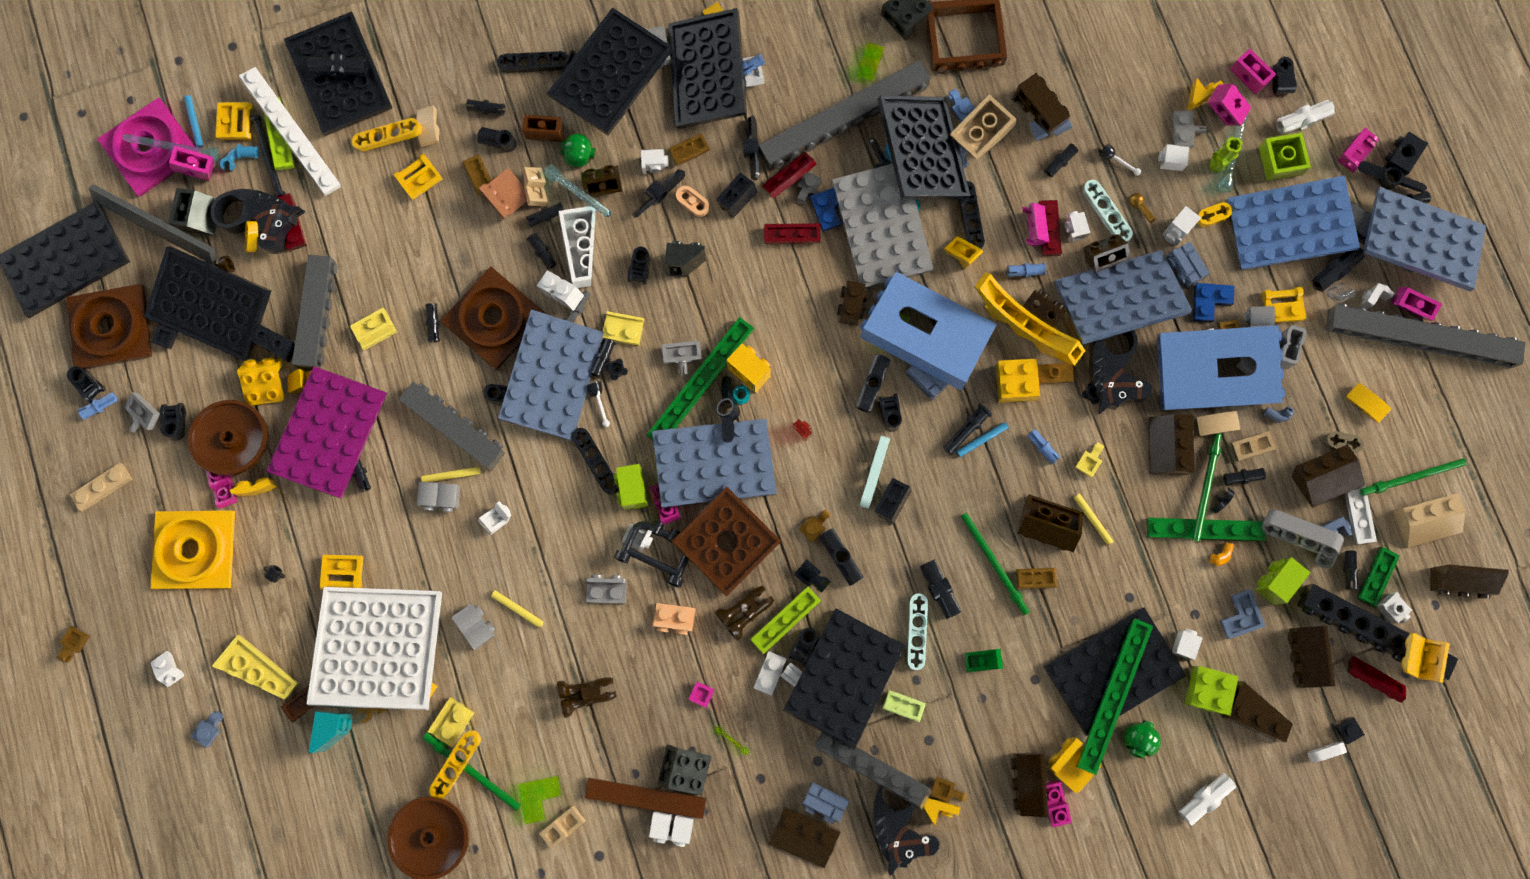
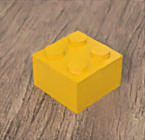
(749, 367)
(1017, 380)

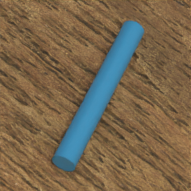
(193, 121)
(982, 439)

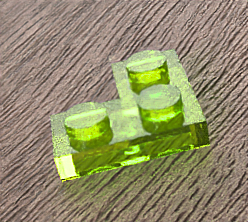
(533, 794)

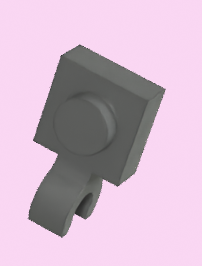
(808, 185)

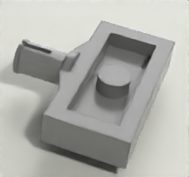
(1185, 128)
(681, 354)
(141, 412)

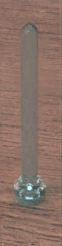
(213, 151)
(553, 174)
(1226, 183)

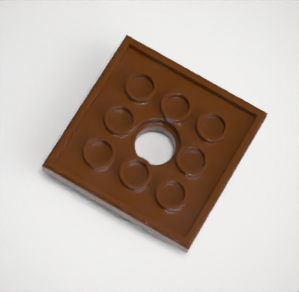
(497, 340)
(124, 342)
(724, 567)

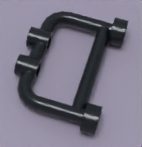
(657, 529)

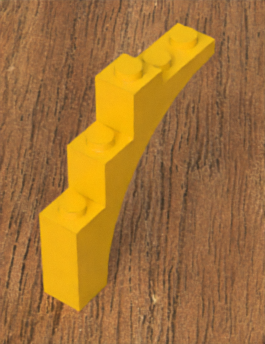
(1026, 325)

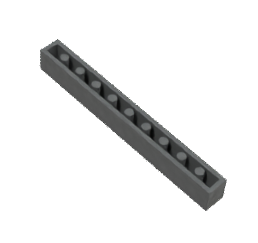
(841, 116)
(1425, 336)

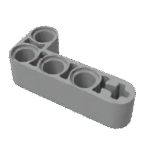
(1305, 535)

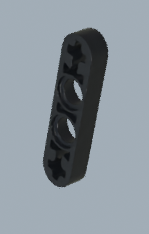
(533, 58)
(972, 216)
(593, 462)

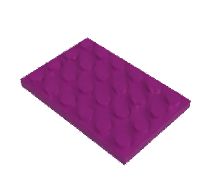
(327, 432)

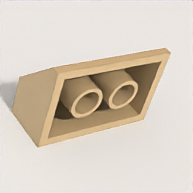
(1431, 520)

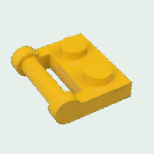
(228, 121)
(421, 180)
(1286, 311)
(341, 565)

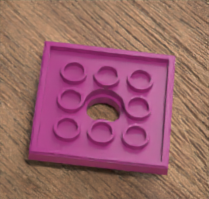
(151, 167)

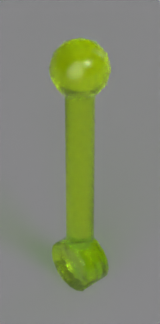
(719, 730)

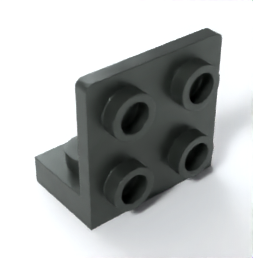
(905, 14)
(684, 770)

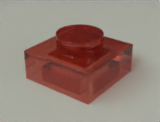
(803, 429)

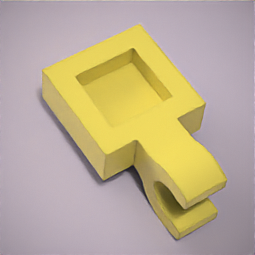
(1090, 462)

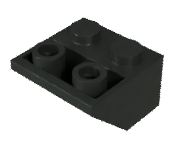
(192, 212)
(683, 258)

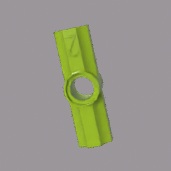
(1226, 153)

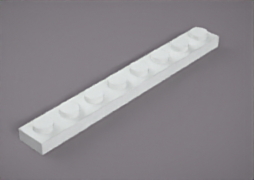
(289, 131)

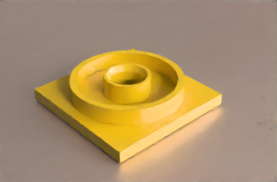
(213, 562)

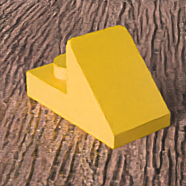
(1199, 94)
(963, 251)
(297, 381)
(933, 806)

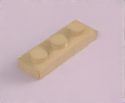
(101, 487)

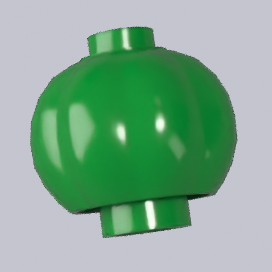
(577, 150)
(1142, 739)

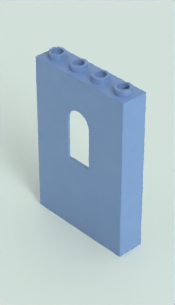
(949, 349)
(1191, 373)

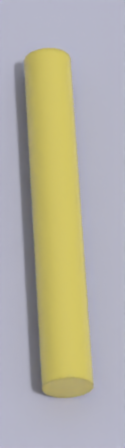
(451, 474)
(1093, 519)
(517, 609)

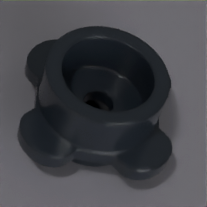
(618, 363)
(1087, 394)
(273, 573)

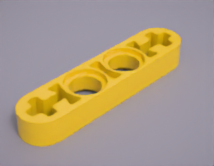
(386, 131)
(454, 764)

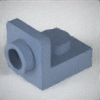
(1339, 525)

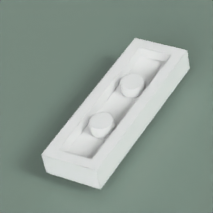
(1360, 517)

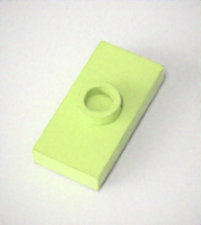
(903, 705)

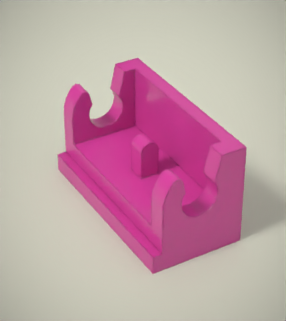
(1358, 150)
(1037, 224)

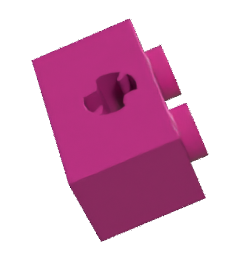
(1252, 71)
(1229, 104)
(191, 163)
(1416, 303)

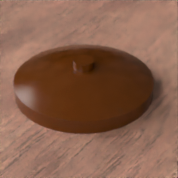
(228, 437)
(428, 838)

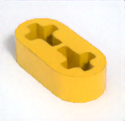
(1212, 210)
(250, 236)

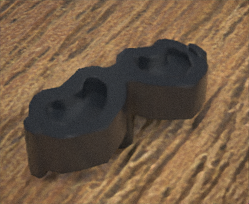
(1223, 501)

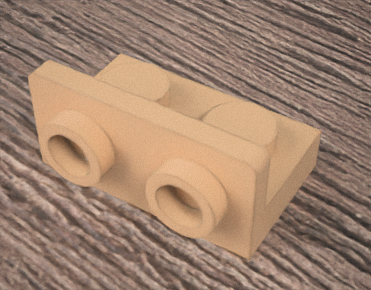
(674, 617)

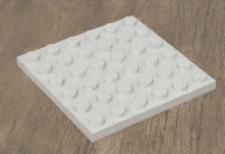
(375, 648)

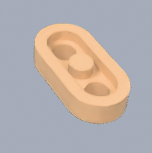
(693, 201)

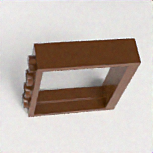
(960, 7)

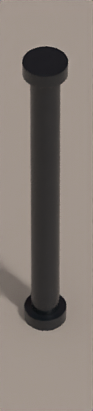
(256, 120)

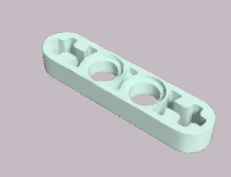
(1110, 210)
(874, 472)
(914, 631)

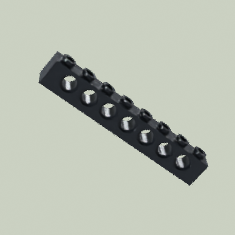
(1310, 602)

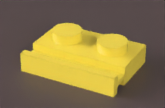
(623, 328)
(373, 329)
(451, 722)

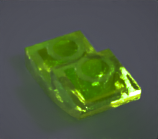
(870, 61)

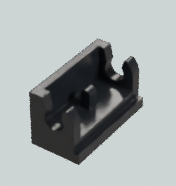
(737, 195)
(893, 500)

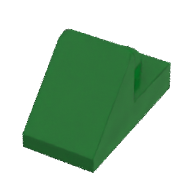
(983, 660)

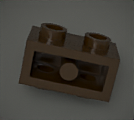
(602, 181)
(1107, 252)
(1046, 305)
(851, 310)

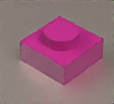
(701, 694)

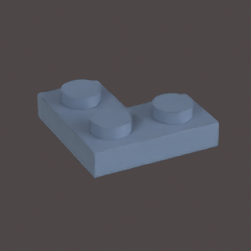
(1247, 617)

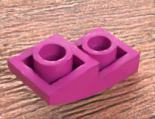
(221, 487)
(666, 514)
(1057, 806)

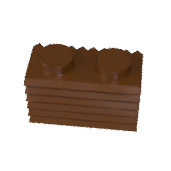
(543, 128)

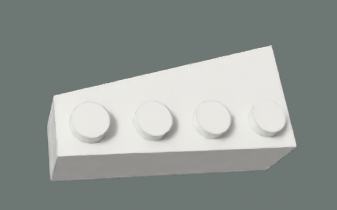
(578, 239)

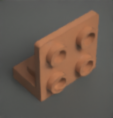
(504, 193)

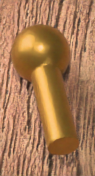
(1137, 200)

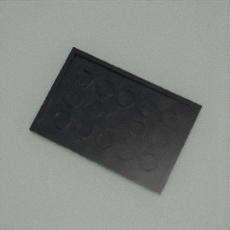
(707, 68)
(610, 71)
(338, 100)
(921, 147)
(63, 259)
(207, 303)
(1086, 670)
(844, 678)

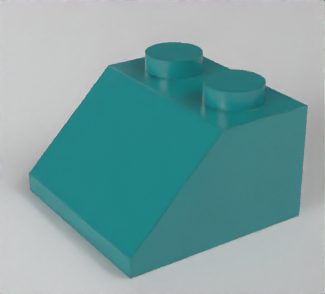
(328, 730)

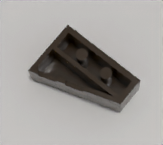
(1041, 103)
(1257, 714)

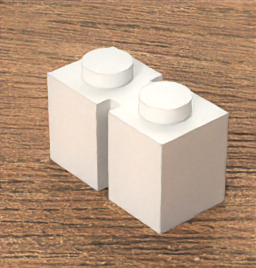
(1181, 226)
(560, 290)
(661, 827)

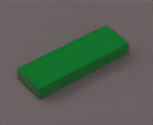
(1377, 577)

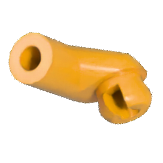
(1223, 557)

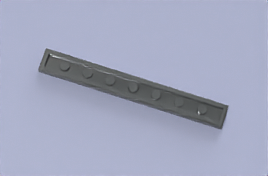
(153, 224)

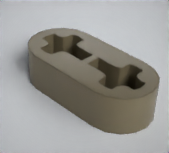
(1344, 438)

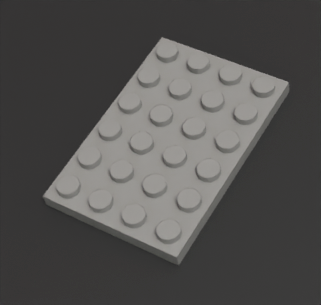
(881, 226)

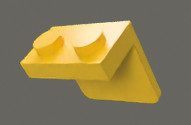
(261, 381)
(1425, 658)
(1064, 765)

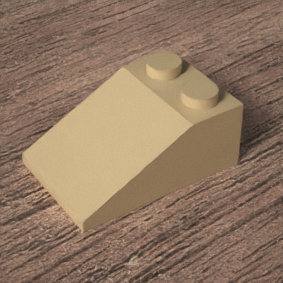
(984, 127)

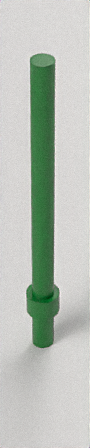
(1213, 452)
(1380, 486)
(1016, 597)
(441, 748)

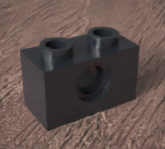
(1411, 146)
(273, 343)

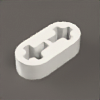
(1326, 752)

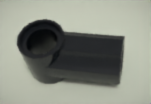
(496, 138)

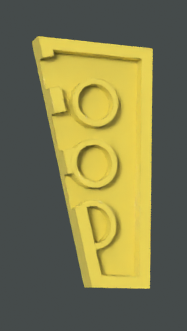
(255, 668)

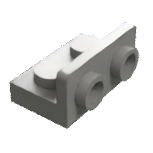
(606, 590)

